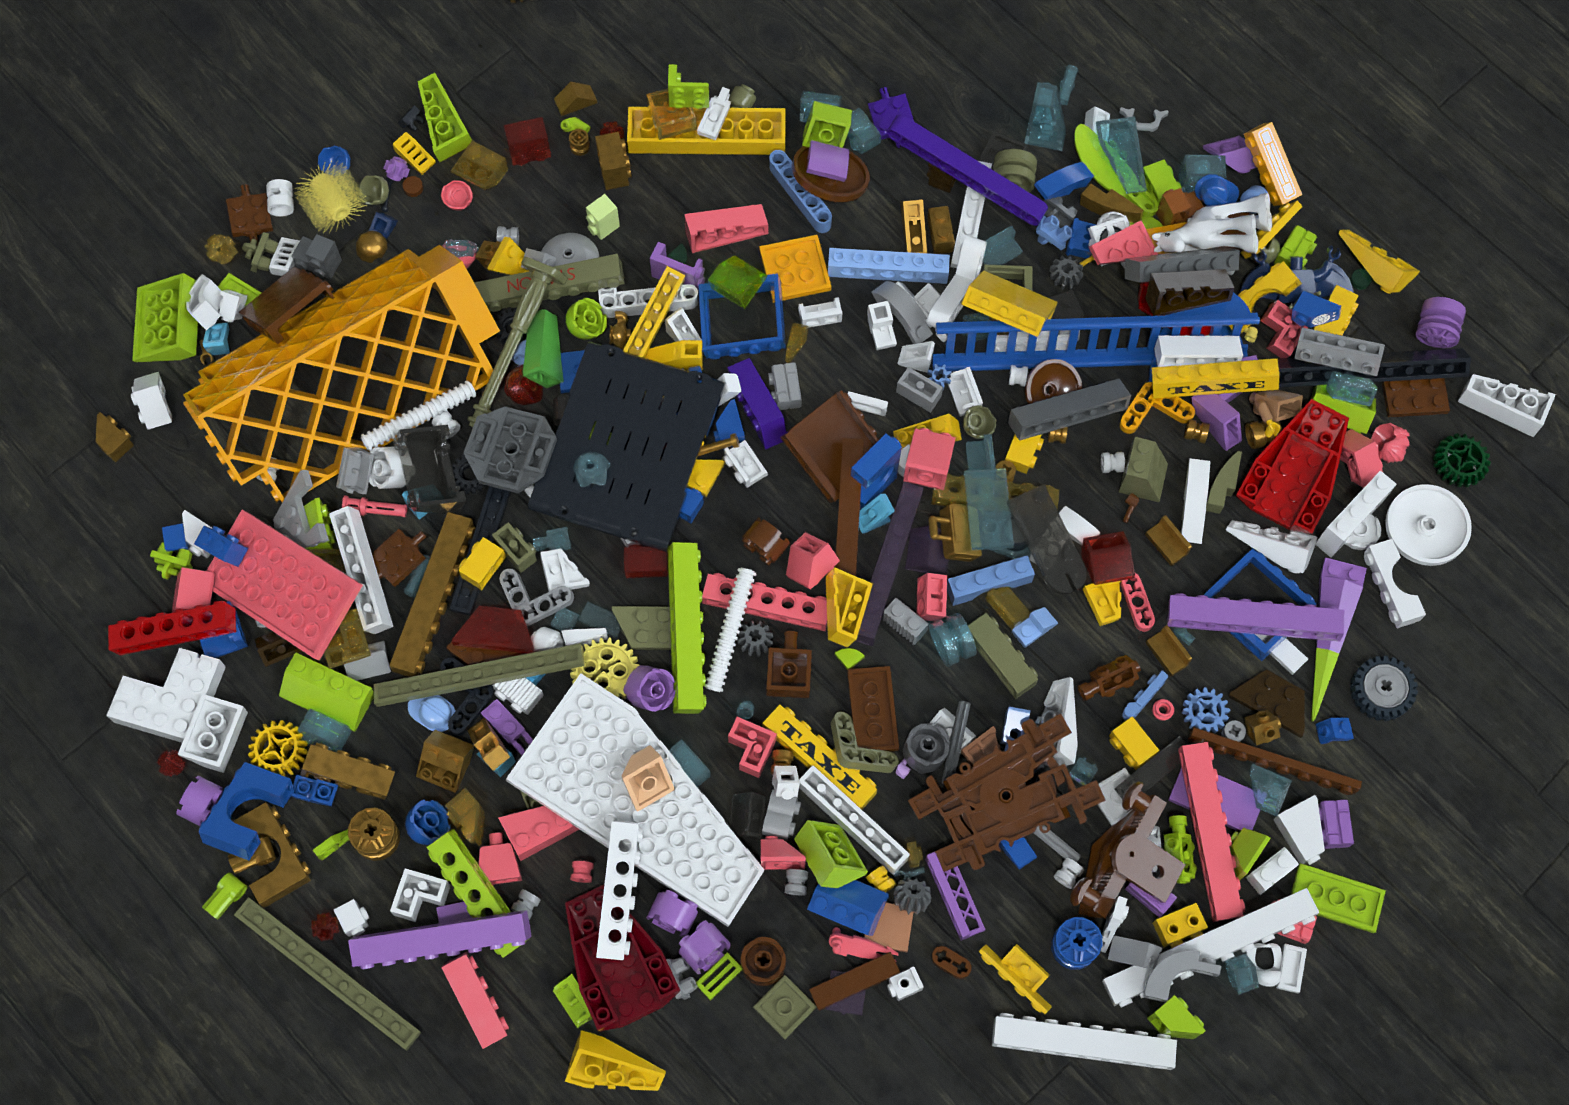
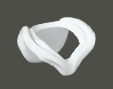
(1271, 976)

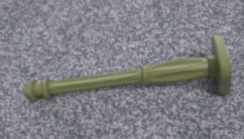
(524, 315)

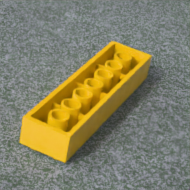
(743, 132)

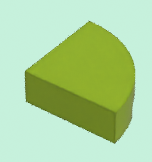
(849, 657)

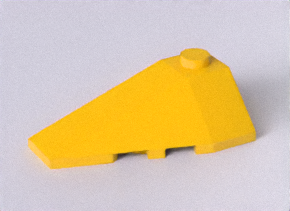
(1386, 271)
(608, 1064)

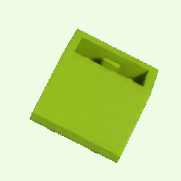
(318, 513)
(1176, 1020)

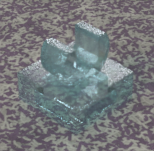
(1083, 771)

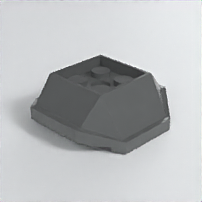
(499, 433)

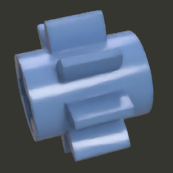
(940, 370)

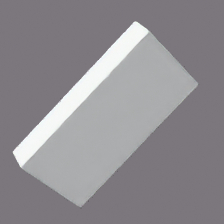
(868, 404)
(1292, 968)

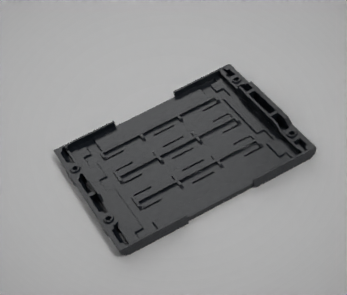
(665, 478)

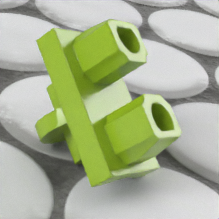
(170, 562)

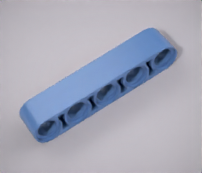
(802, 199)

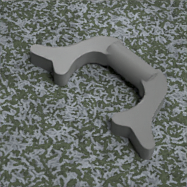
(1145, 126)

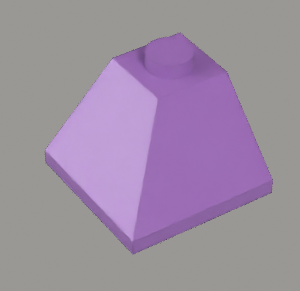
(1236, 152)

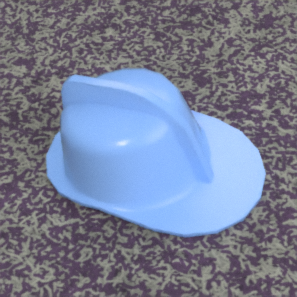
(431, 712)

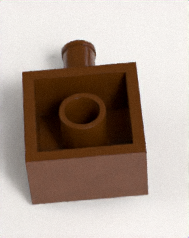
(789, 669)

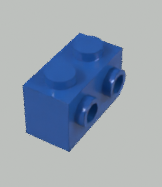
(220, 545)

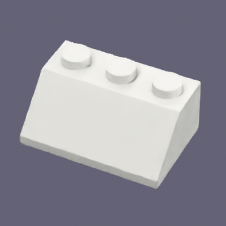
(213, 733)

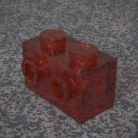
(644, 562)

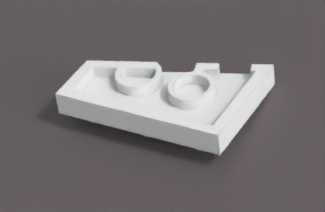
(1115, 917)

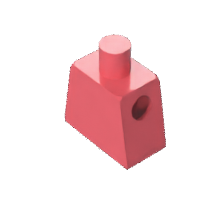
(499, 861)

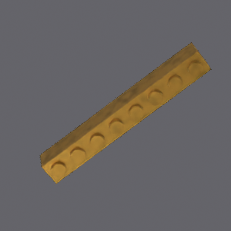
(432, 595)

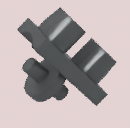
(1064, 214)

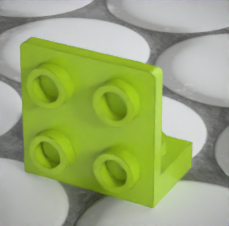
(685, 93)

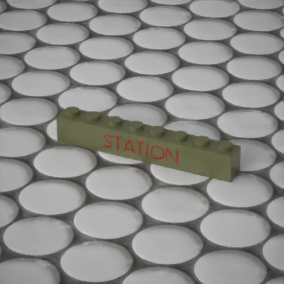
(582, 277)

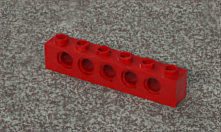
(222, 623)

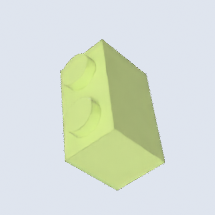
(602, 217)

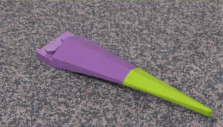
(1338, 587)

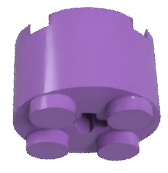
(650, 688)
(199, 800)
(672, 913)
(703, 947)

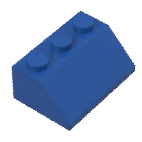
(850, 905)

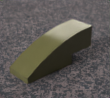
(1224, 484)

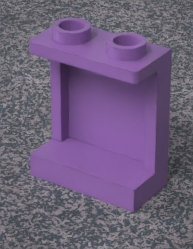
(660, 261)

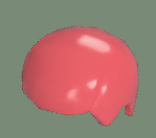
(457, 195)

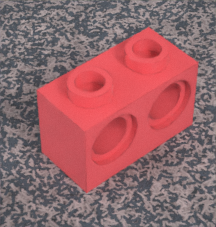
(931, 596)

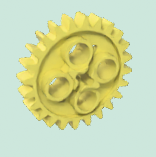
(593, 657)

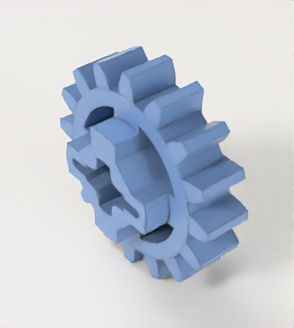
(1215, 719)

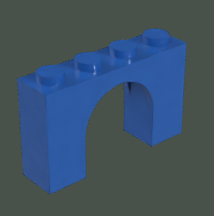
(877, 468)
(248, 784)

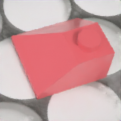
(780, 855)

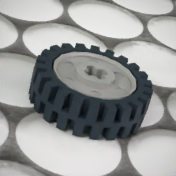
(1372, 699)

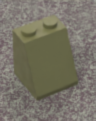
(1144, 470)

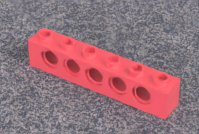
(775, 611)

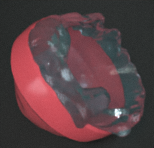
(462, 249)

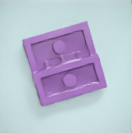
(828, 161)

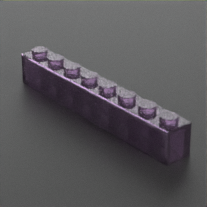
(889, 561)

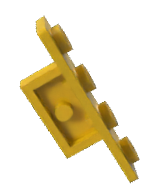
(1021, 972)

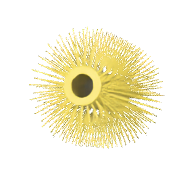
(330, 197)

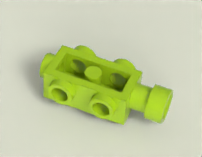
(1175, 845)

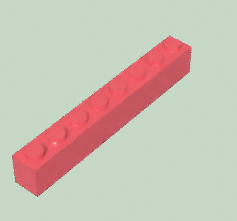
(1210, 832)

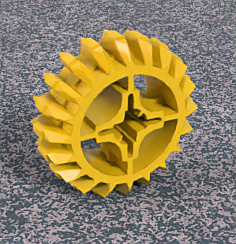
(259, 758)

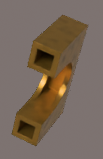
(290, 872)

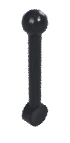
(385, 208)

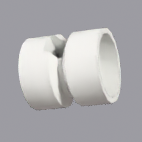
(280, 197)

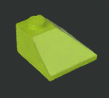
(1246, 849)

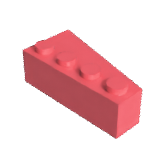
(535, 830)
(474, 1000)

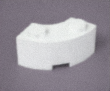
(204, 302)

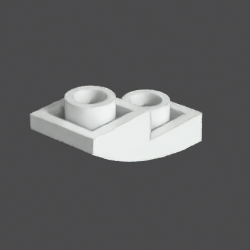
(1077, 526)

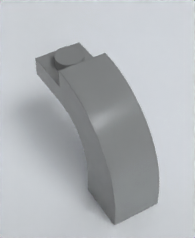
(905, 310)
(1161, 977)

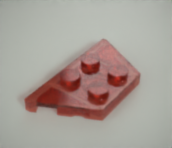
(495, 630)

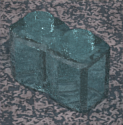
(862, 132)

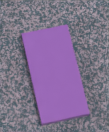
(1237, 801)

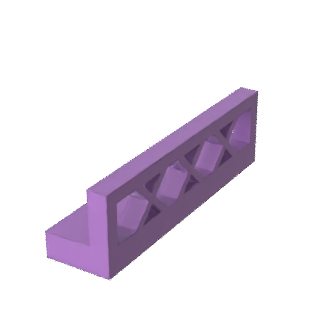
(950, 901)

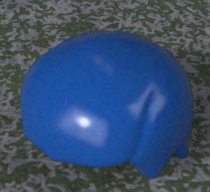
(334, 154)

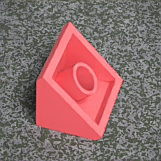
(192, 589)

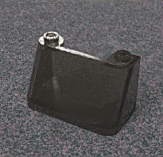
(428, 470)

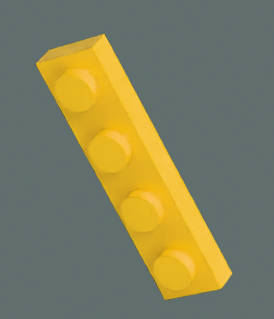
(1279, 220)

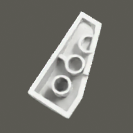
(1285, 549)

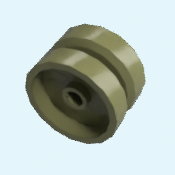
(1017, 167)

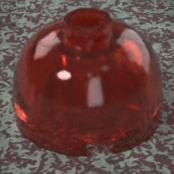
(521, 389)

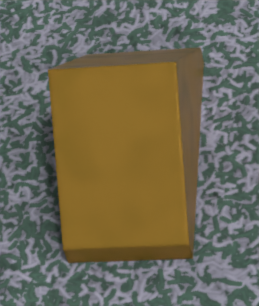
(575, 97)

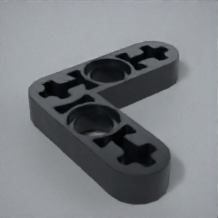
(474, 697)

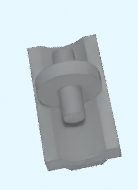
(686, 985)

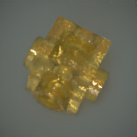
(226, 251)

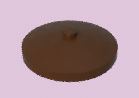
(831, 189)

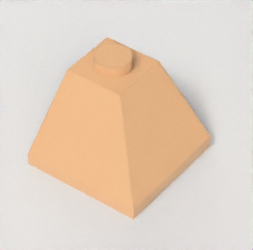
(646, 778)

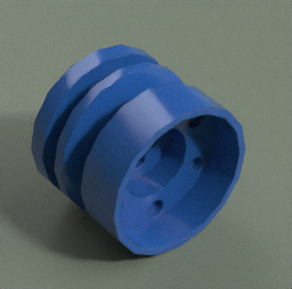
(1069, 953)

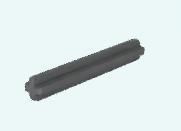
(956, 739)

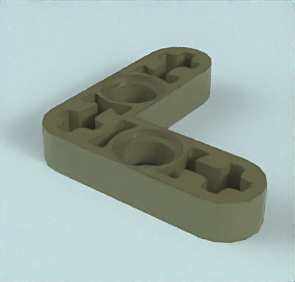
(852, 756)

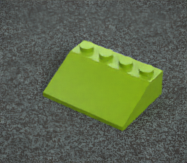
(162, 322)

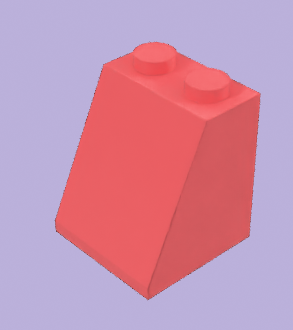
(929, 458)

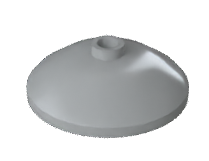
(579, 245)

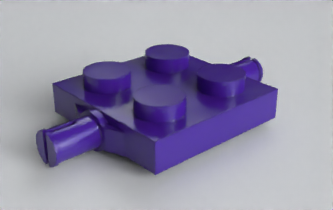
(886, 109)

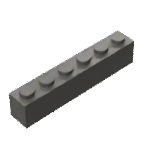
(1140, 268)
(1069, 409)

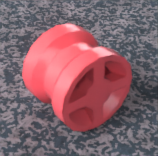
(582, 871)

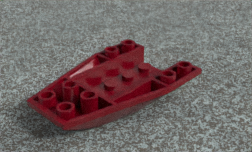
(612, 988)

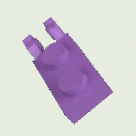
(506, 725)

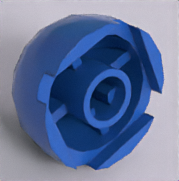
(426, 822)

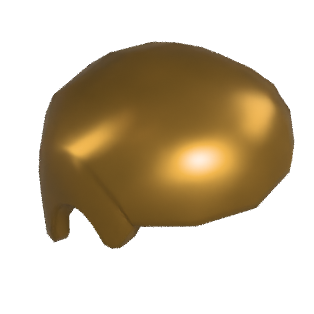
(371, 246)

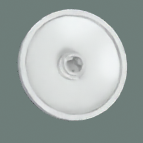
(1428, 525)

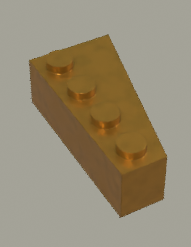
(347, 771)

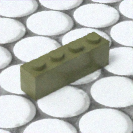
(1002, 656)

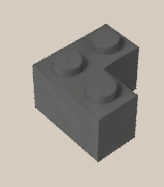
(317, 256)

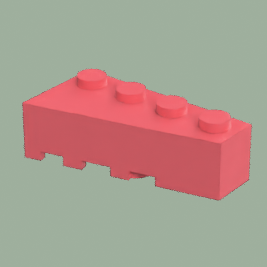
(724, 226)

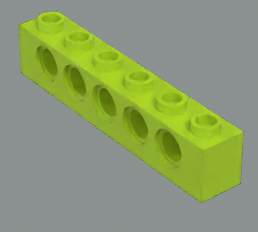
(476, 880)

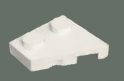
(561, 571)

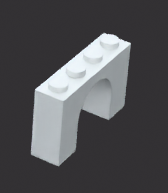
(1354, 514)

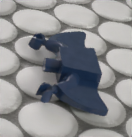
(1320, 279)

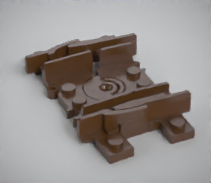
(1000, 818)

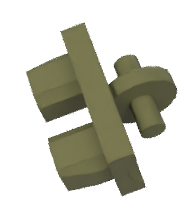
(265, 245)

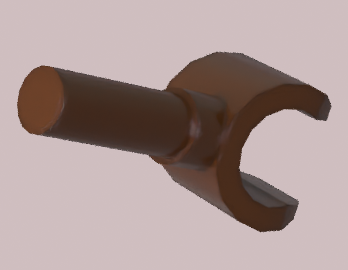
(1132, 500)

